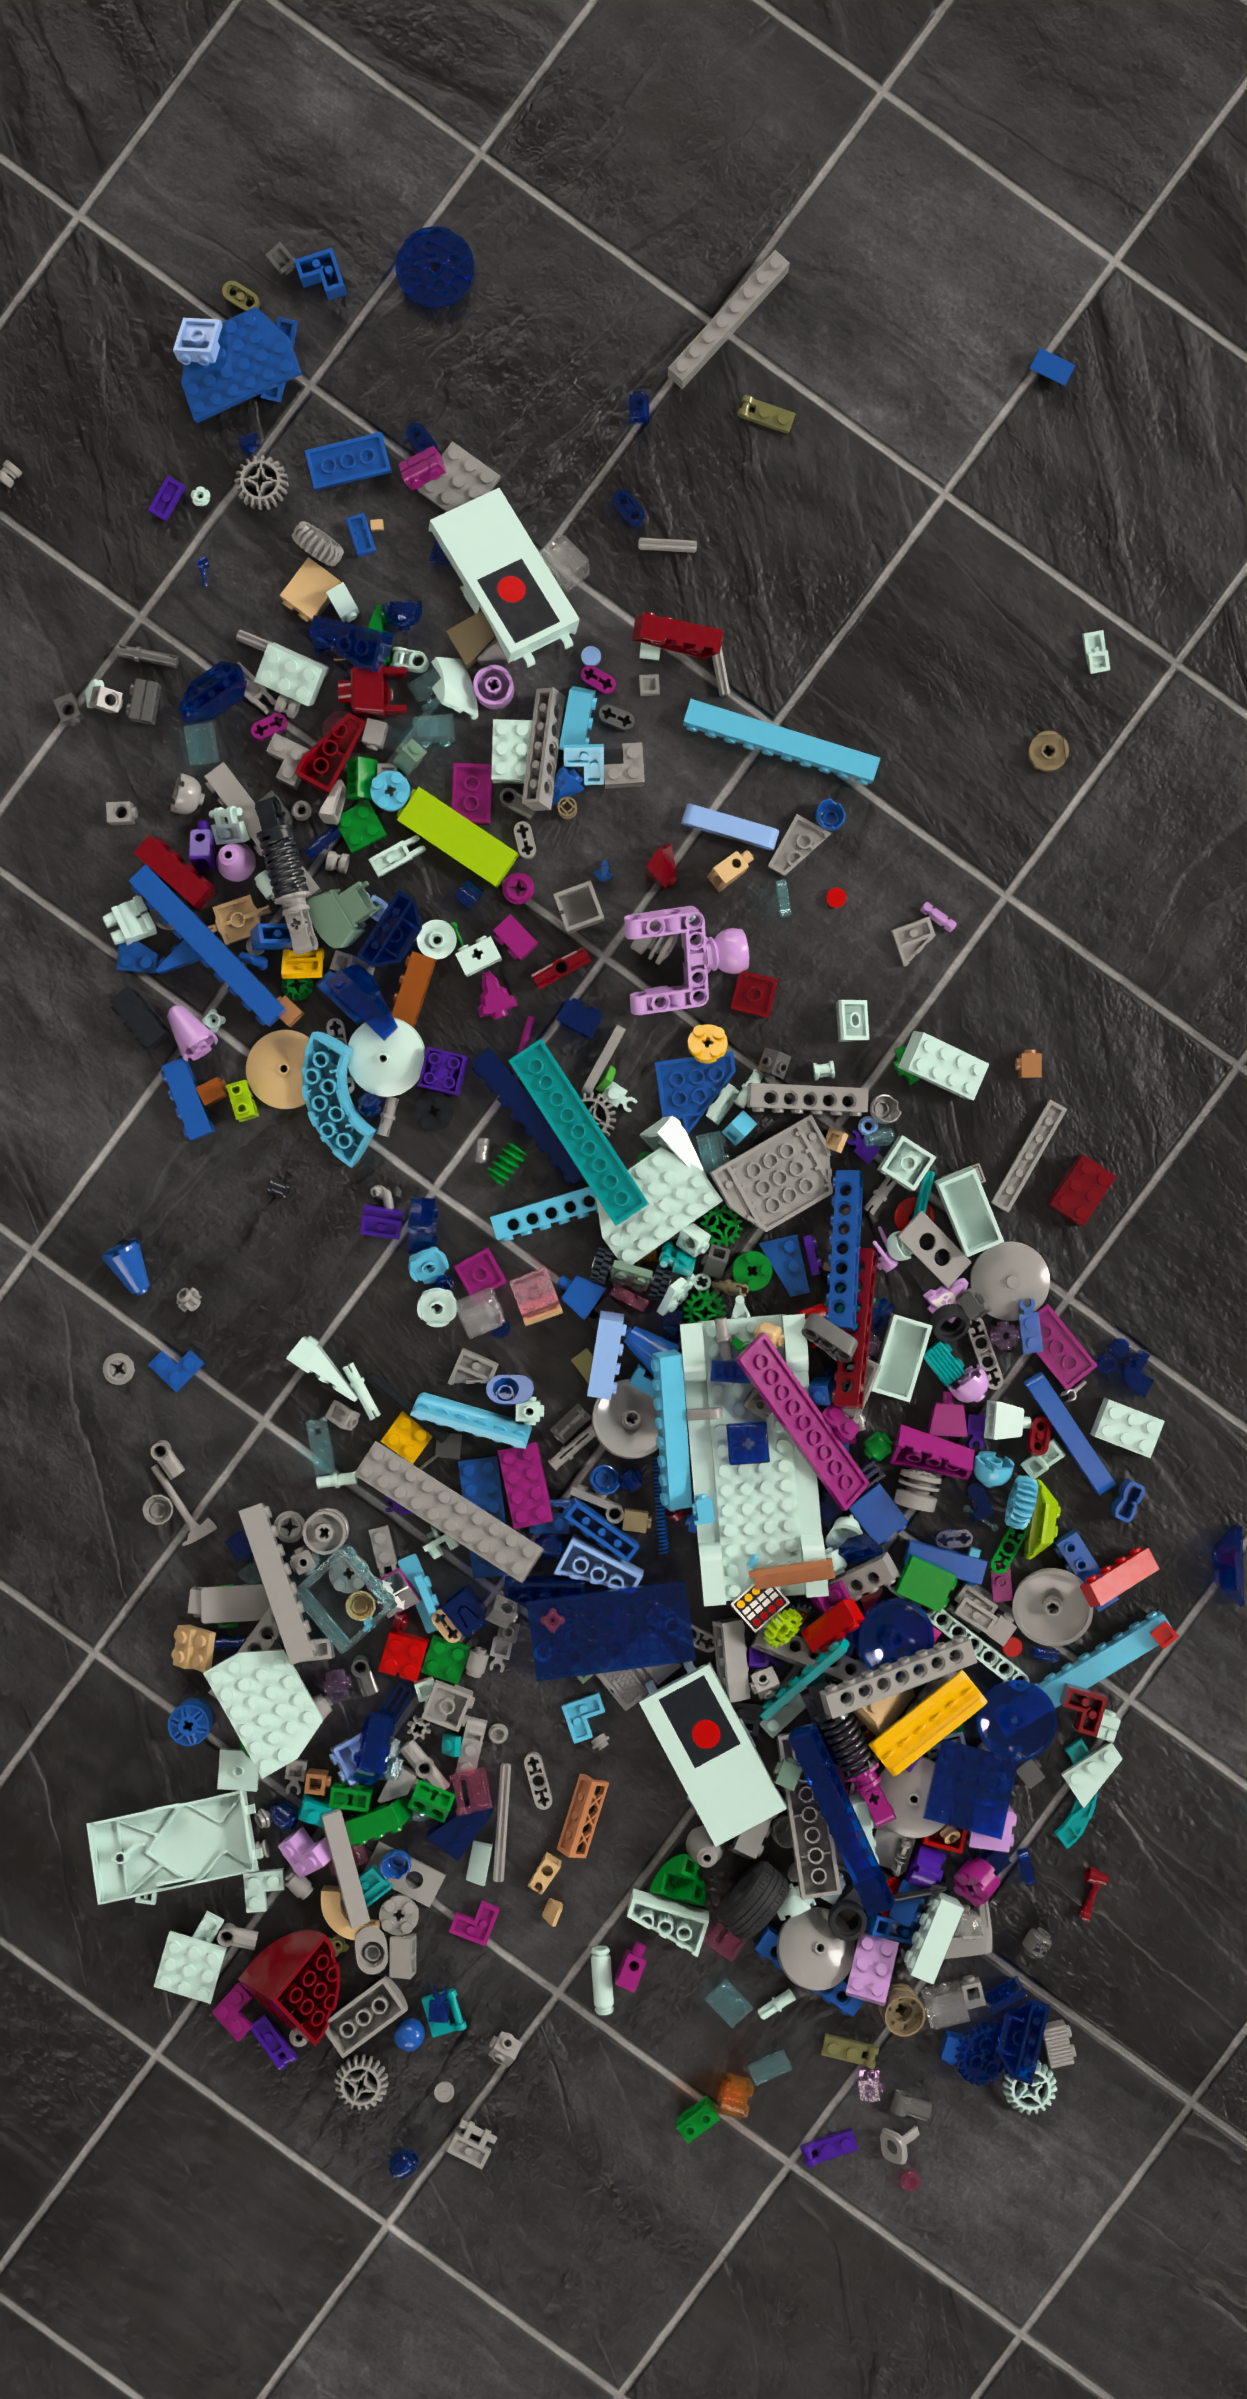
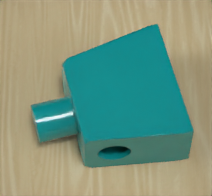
(312, 1807)

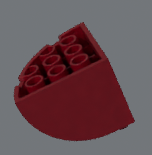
(297, 1982)

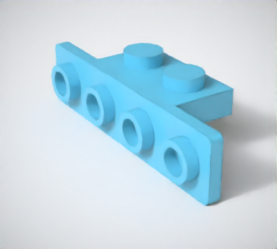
(429, 1603)

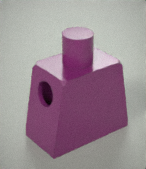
(947, 1418)
(627, 1975)

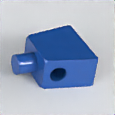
(580, 1294)

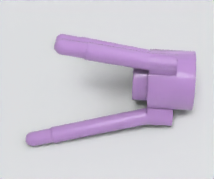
(885, 1262)

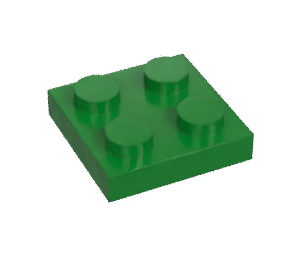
(360, 826)
(445, 1659)

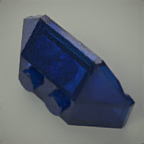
(213, 692)
(393, 933)
(1229, 1564)
(1022, 2039)

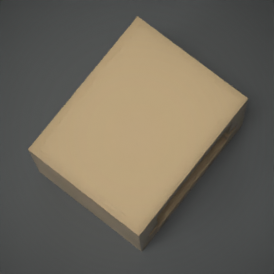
(377, 525)

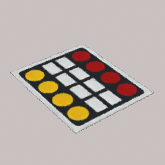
(759, 1605)

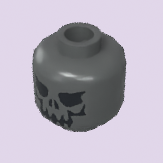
(1036, 1943)

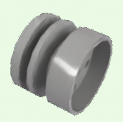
(661, 945)
(917, 1490)

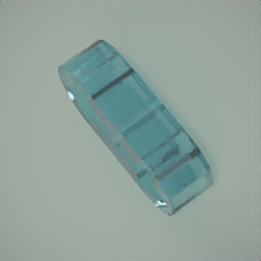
(783, 898)

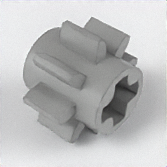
(188, 1299)
(416, 1732)

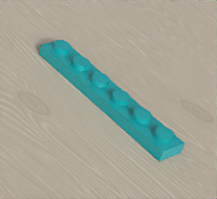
(808, 1674)

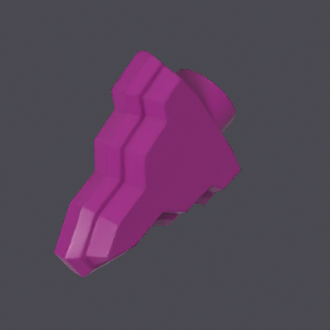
(494, 999)

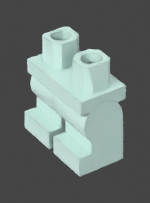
(132, 920)

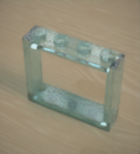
(322, 1617)

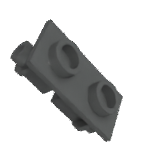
(570, 1423)

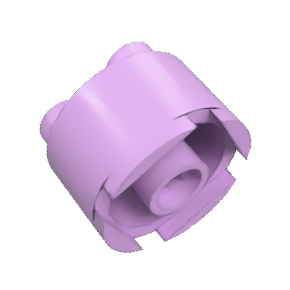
(488, 677)

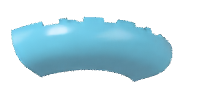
(329, 1098)

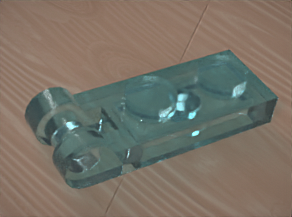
(321, 1447)

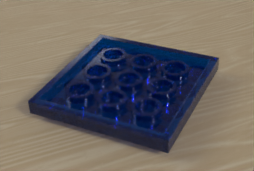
(970, 1789)

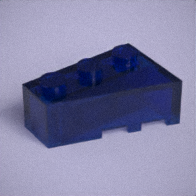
(458, 1831)

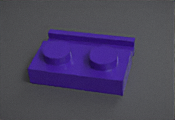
(381, 1222)

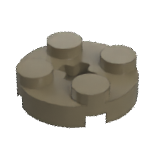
(1056, 743)

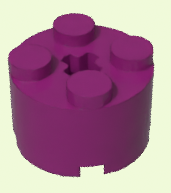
(976, 1881)

